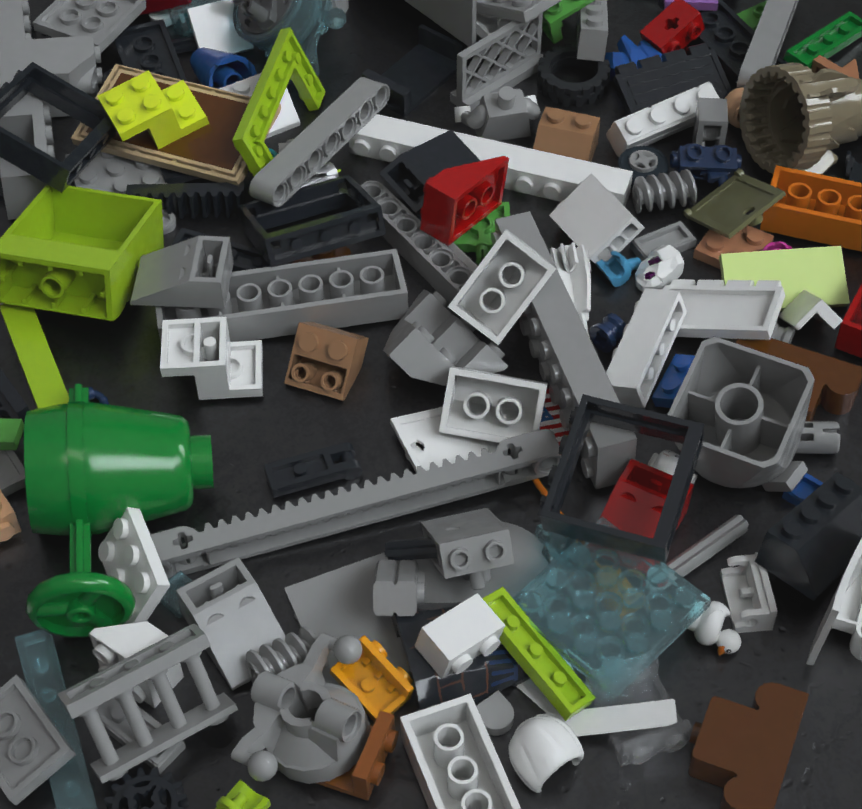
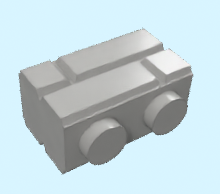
(398, 588)

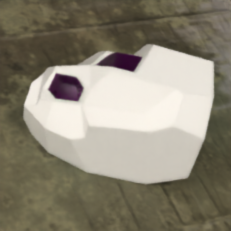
(659, 268)

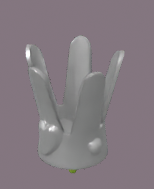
(325, 173)

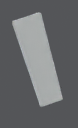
(621, 717)

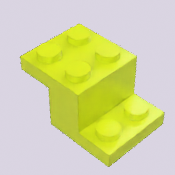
(144, 106)

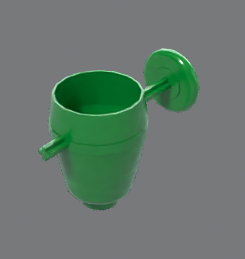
(81, 476)

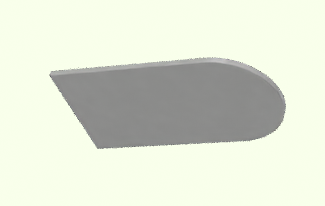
(343, 598)

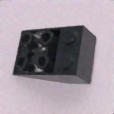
(412, 169)

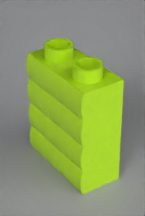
(78, 251)

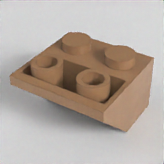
(325, 359)

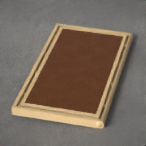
(203, 153)

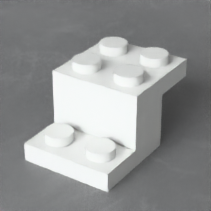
(205, 350)

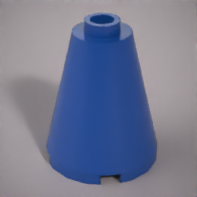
(220, 68)

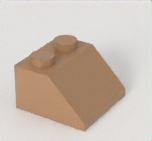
(567, 134)

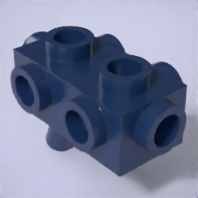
(707, 163)

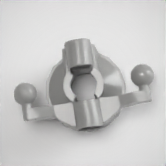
(284, 715)

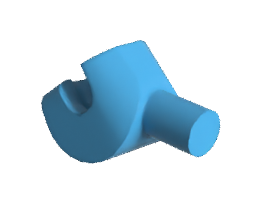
(618, 268)

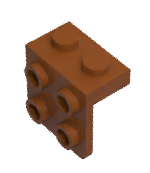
(370, 767)

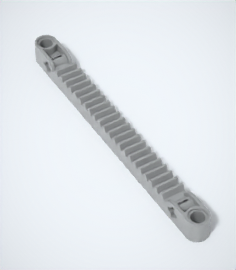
(530, 454)

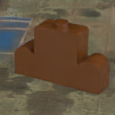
(835, 380)
(748, 746)

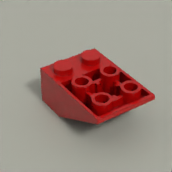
(639, 499)

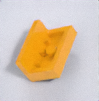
(375, 680)

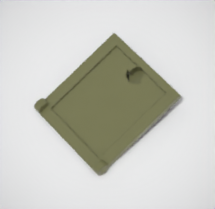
(727, 205)

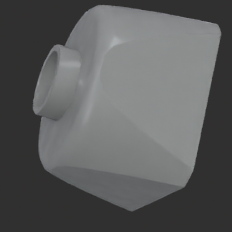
(749, 412)

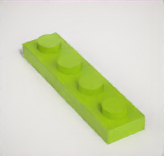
(539, 657)

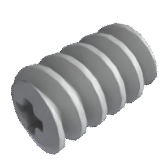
(662, 189)
(281, 654)

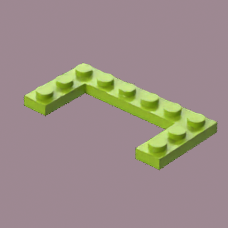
(284, 63)

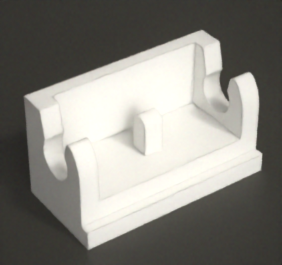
(748, 594)

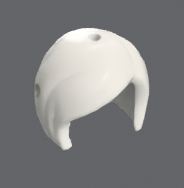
(541, 748)

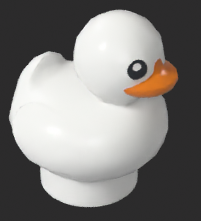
(708, 629)

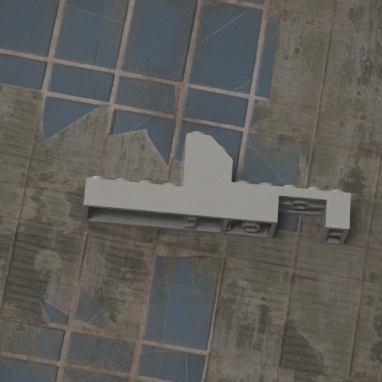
(30, 118)

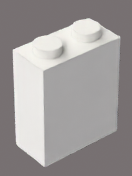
(596, 220)

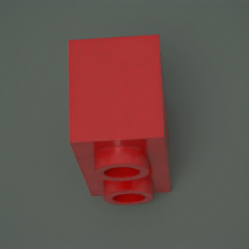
(674, 27)

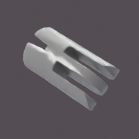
(819, 438)

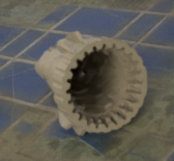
(799, 116)

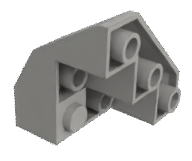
(433, 340)

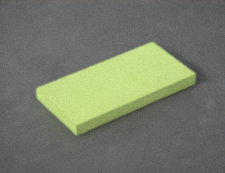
(808, 269)

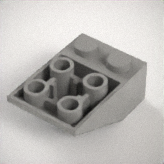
(186, 274)
(232, 615)

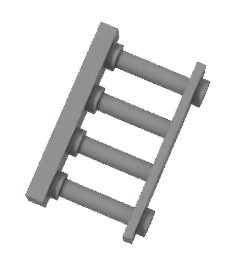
(119, 682)

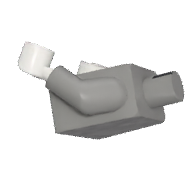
(500, 114)

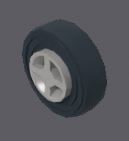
(643, 162)

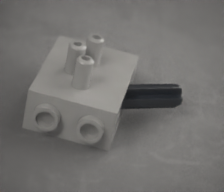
(459, 546)

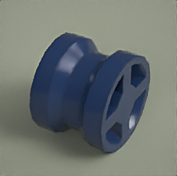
(607, 333)

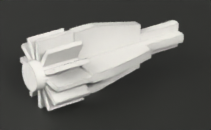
(575, 270)

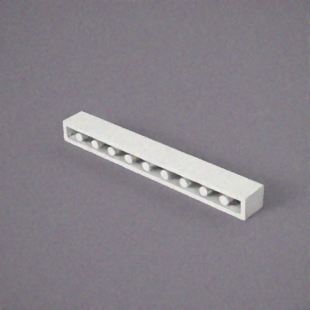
(528, 169)

